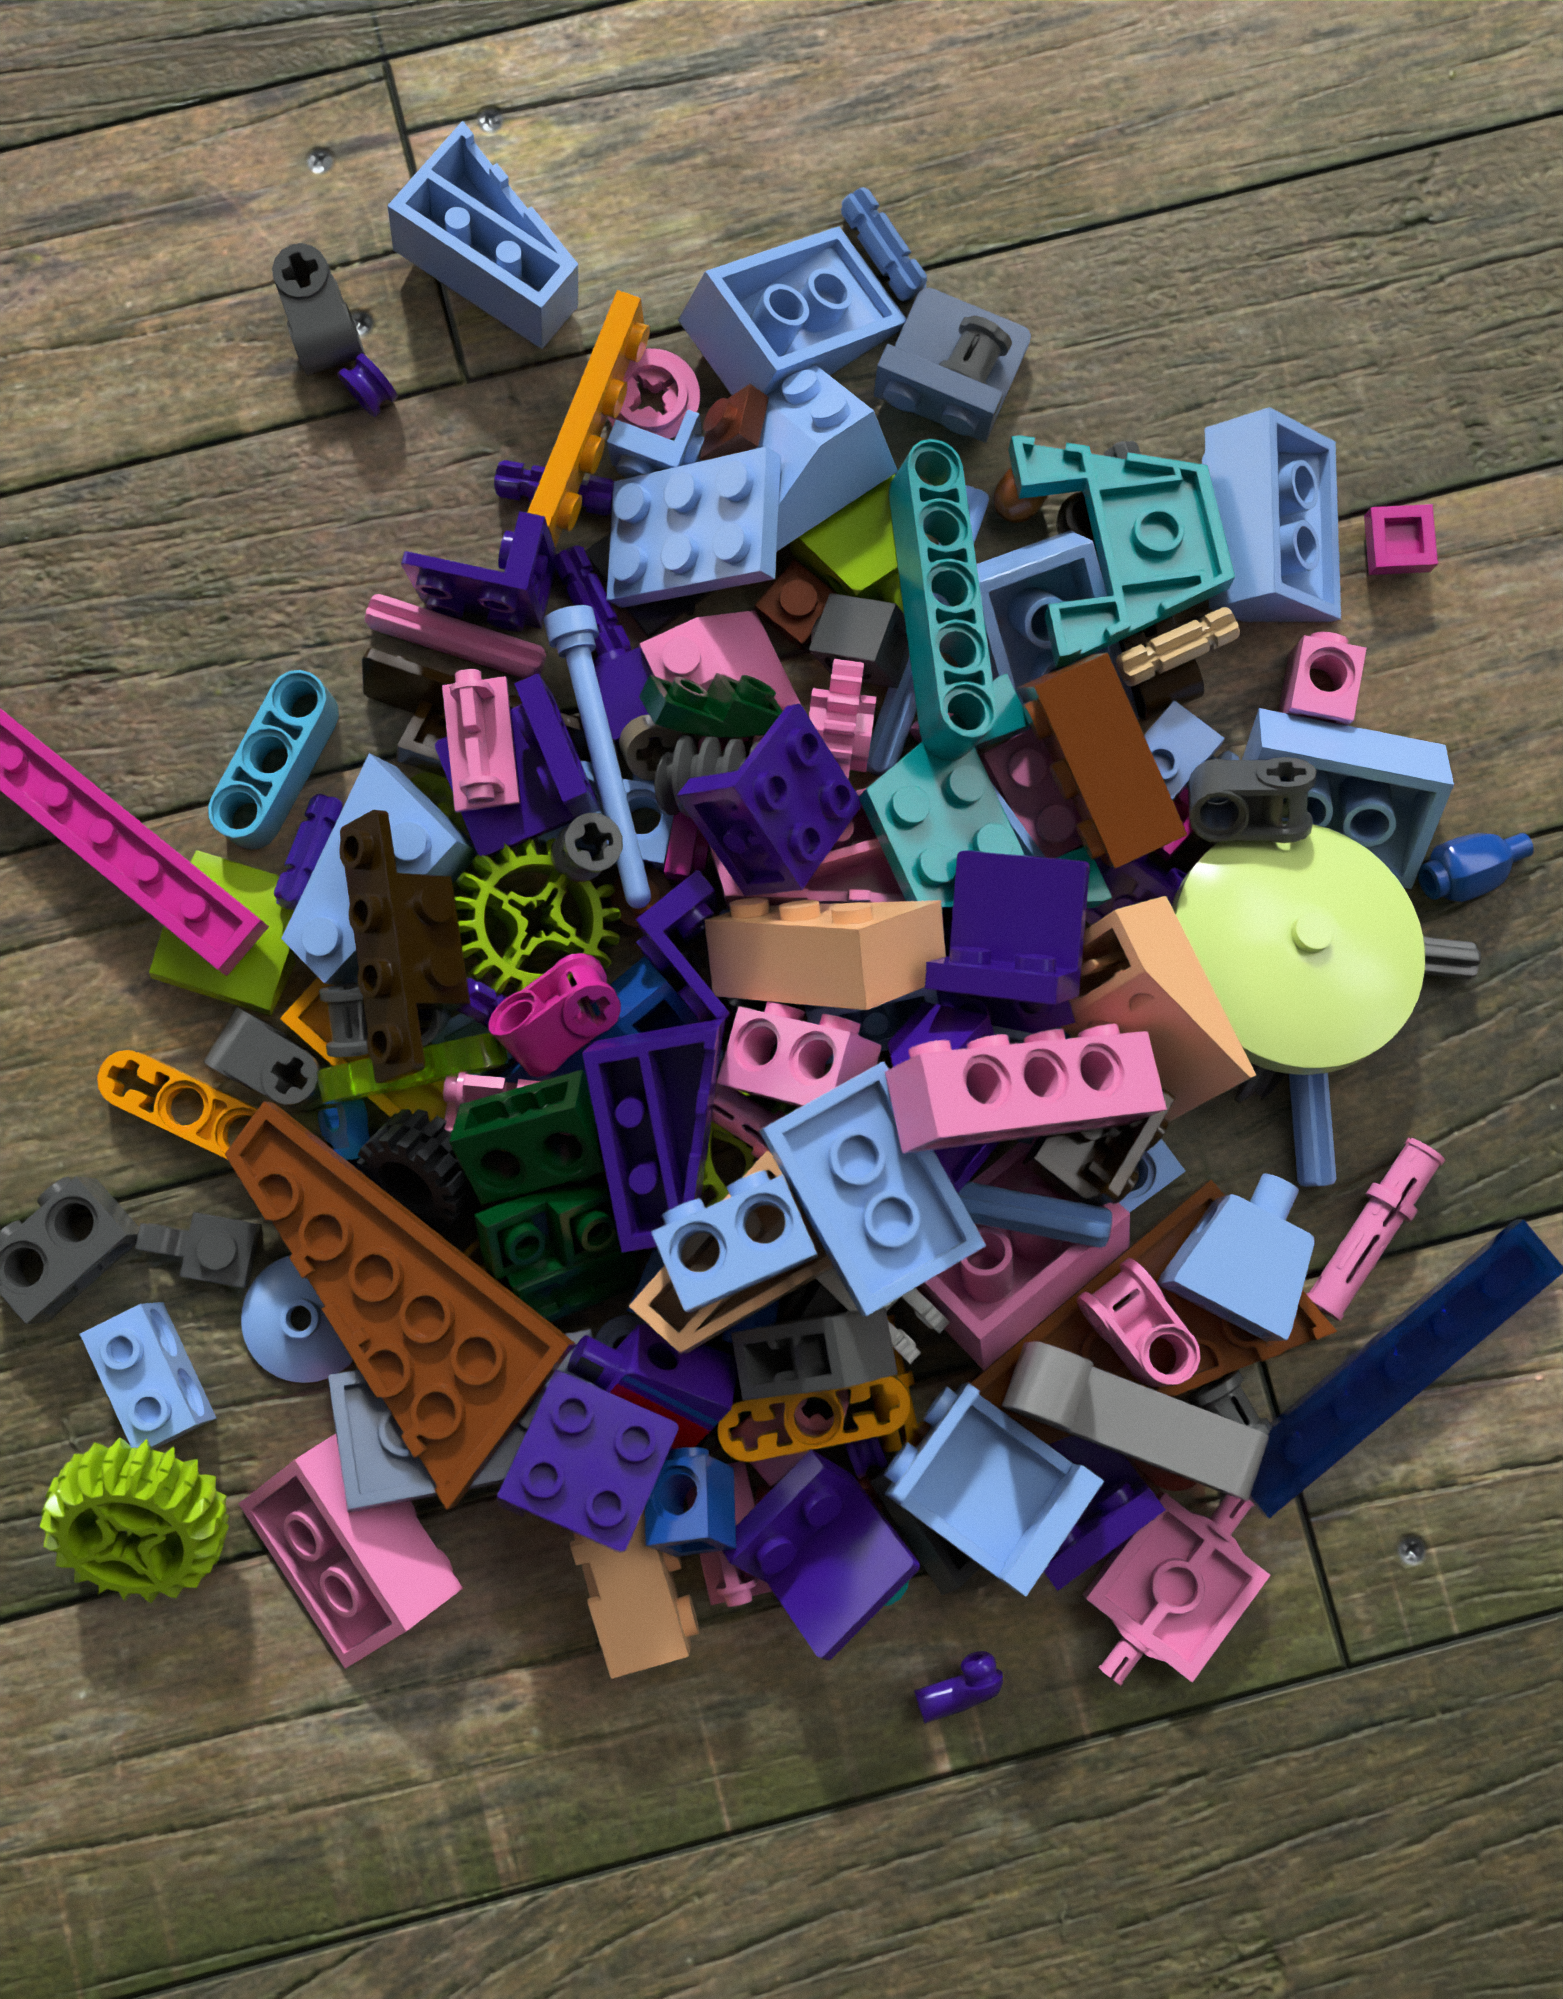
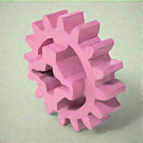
(845, 716)

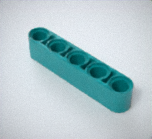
(930, 625)

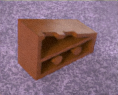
(1102, 760)

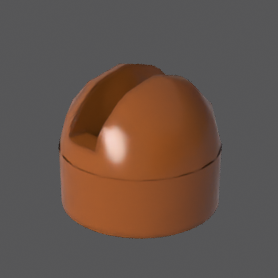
(1010, 506)

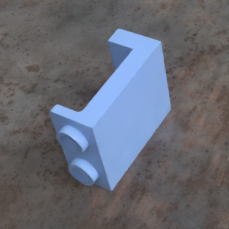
(990, 1487)

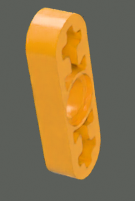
(768, 1442)

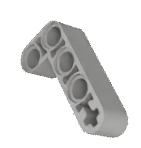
(1134, 1420)

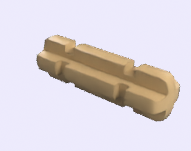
(1177, 646)

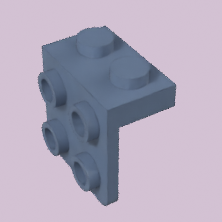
(915, 383)

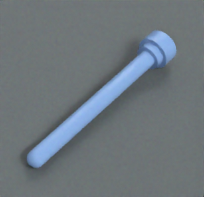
(573, 634)

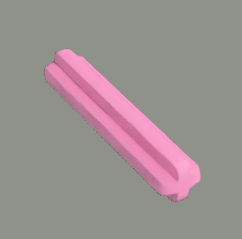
(454, 637)

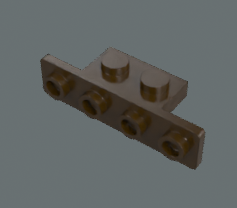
(419, 691)
(403, 945)

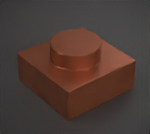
(734, 423)
(794, 603)

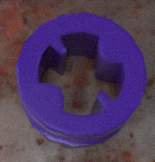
(367, 384)
(865, 1453)

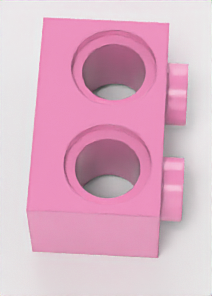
(802, 1051)

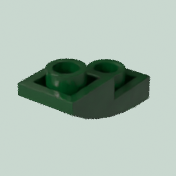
(723, 710)
(558, 1221)

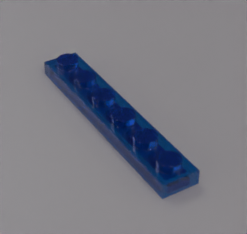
(1401, 1362)

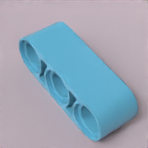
(271, 730)

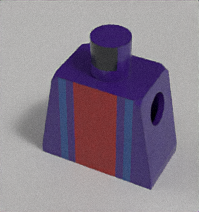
(648, 1371)

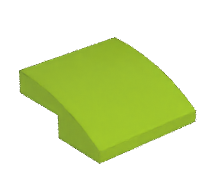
(264, 969)

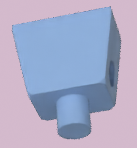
(1246, 1261)

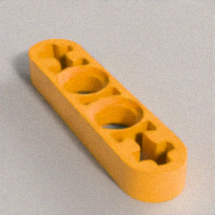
(219, 1107)

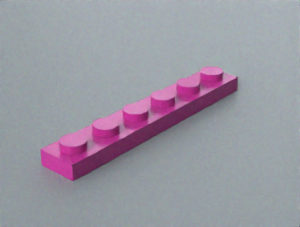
(124, 850)

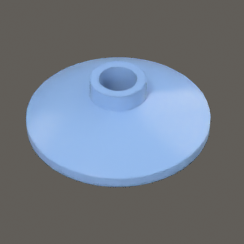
(271, 1336)

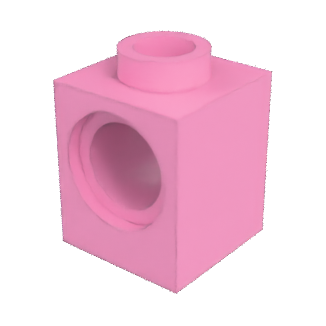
(1342, 663)

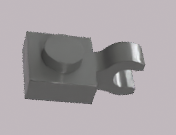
(212, 1249)

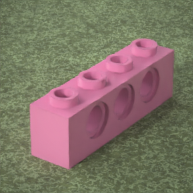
(1023, 1088)

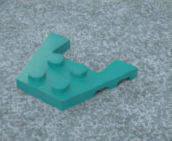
(1152, 535)
(937, 807)

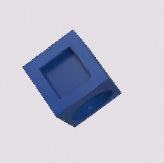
(709, 1522)

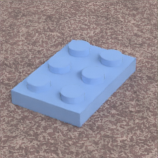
(694, 528)
(876, 1211)

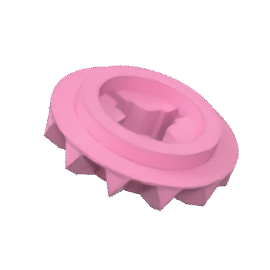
(658, 372)

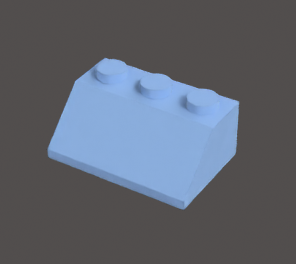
(1277, 516)
(1367, 783)

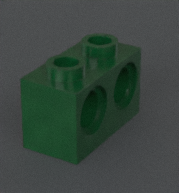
(529, 1128)

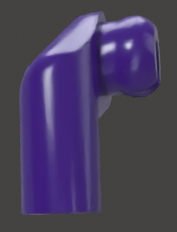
(954, 1695)

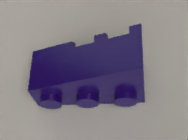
(654, 1120)

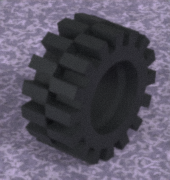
(418, 1168)

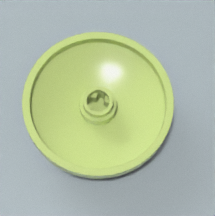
(1304, 948)

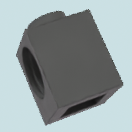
(862, 633)

